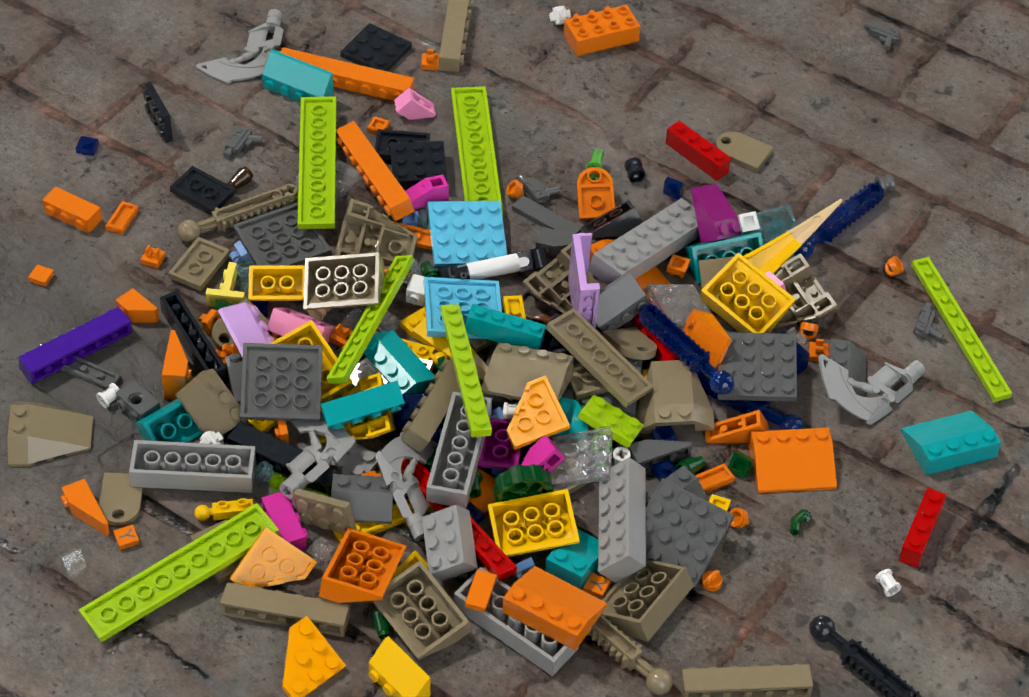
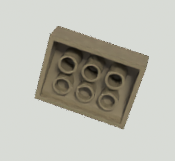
(343, 281)
(516, 365)
(646, 598)
(422, 612)

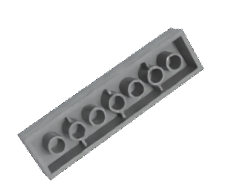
(647, 243)

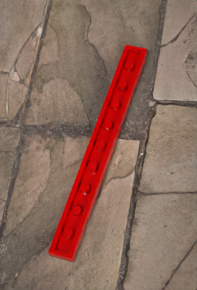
(485, 547)

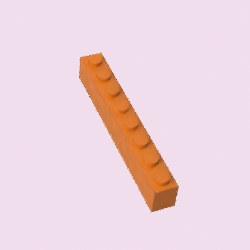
(358, 77)
(374, 171)

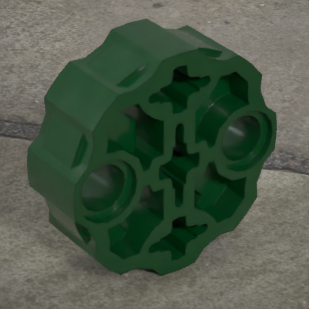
(522, 482)

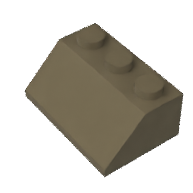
(210, 403)

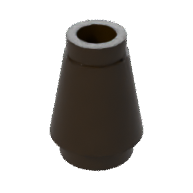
(241, 177)

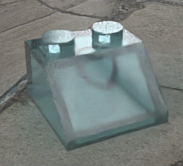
(775, 222)

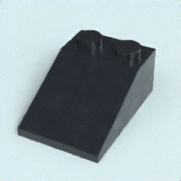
(614, 222)

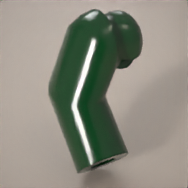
(797, 519)

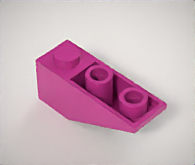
(428, 190)

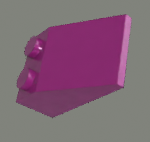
(714, 214)
(498, 449)

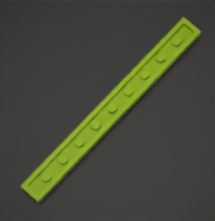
(370, 321)
(961, 330)
(465, 371)

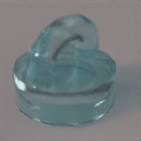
(264, 471)

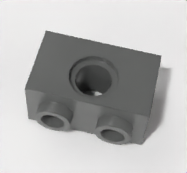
(136, 401)

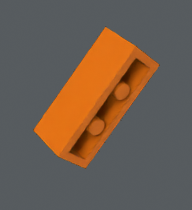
(72, 209)

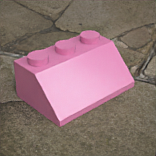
(286, 320)

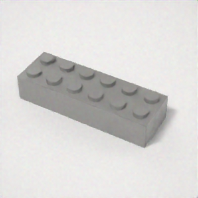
(455, 457)
(192, 466)
(622, 521)
(530, 643)

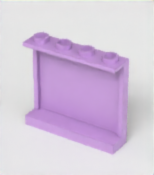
(583, 295)

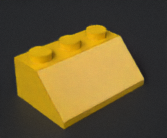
(276, 283)
(398, 672)

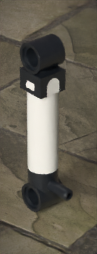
(498, 266)

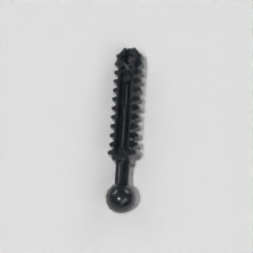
(861, 661)

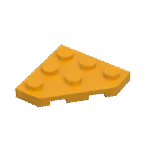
(536, 415)
(272, 562)
(308, 660)

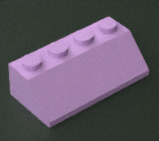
(245, 325)

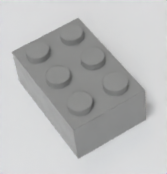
(449, 542)

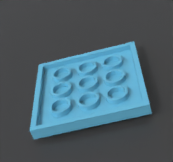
(465, 231)
(457, 291)

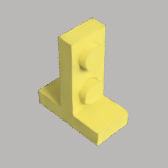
(226, 289)

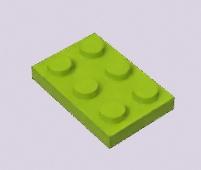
(602, 414)

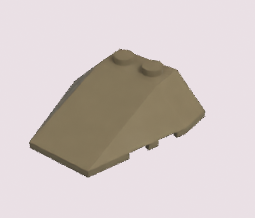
(371, 232)
(552, 282)
(804, 287)
(674, 398)
(45, 432)

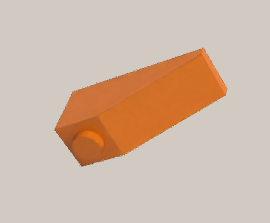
(737, 429)
(84, 506)

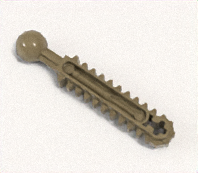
(240, 211)
(629, 655)

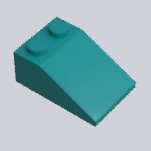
(575, 561)

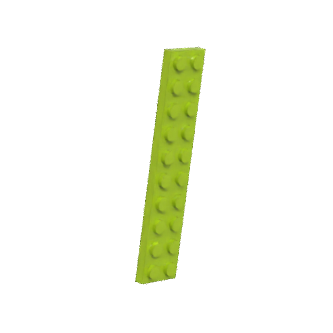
(475, 144)
(317, 163)
(175, 573)

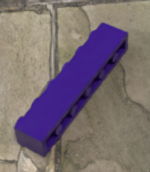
(78, 342)

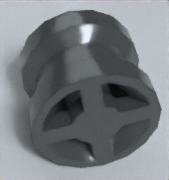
(886, 182)

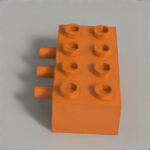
(601, 30)

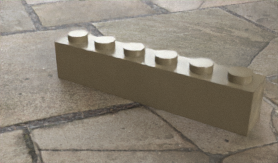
(455, 35)
(432, 408)
(284, 608)
(748, 681)

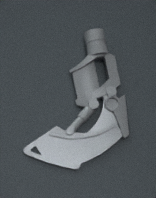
(230, 70)
(840, 388)
(337, 445)
(390, 464)

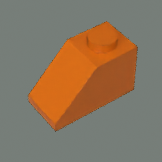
(137, 307)

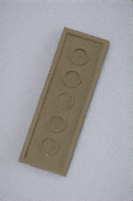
(599, 357)

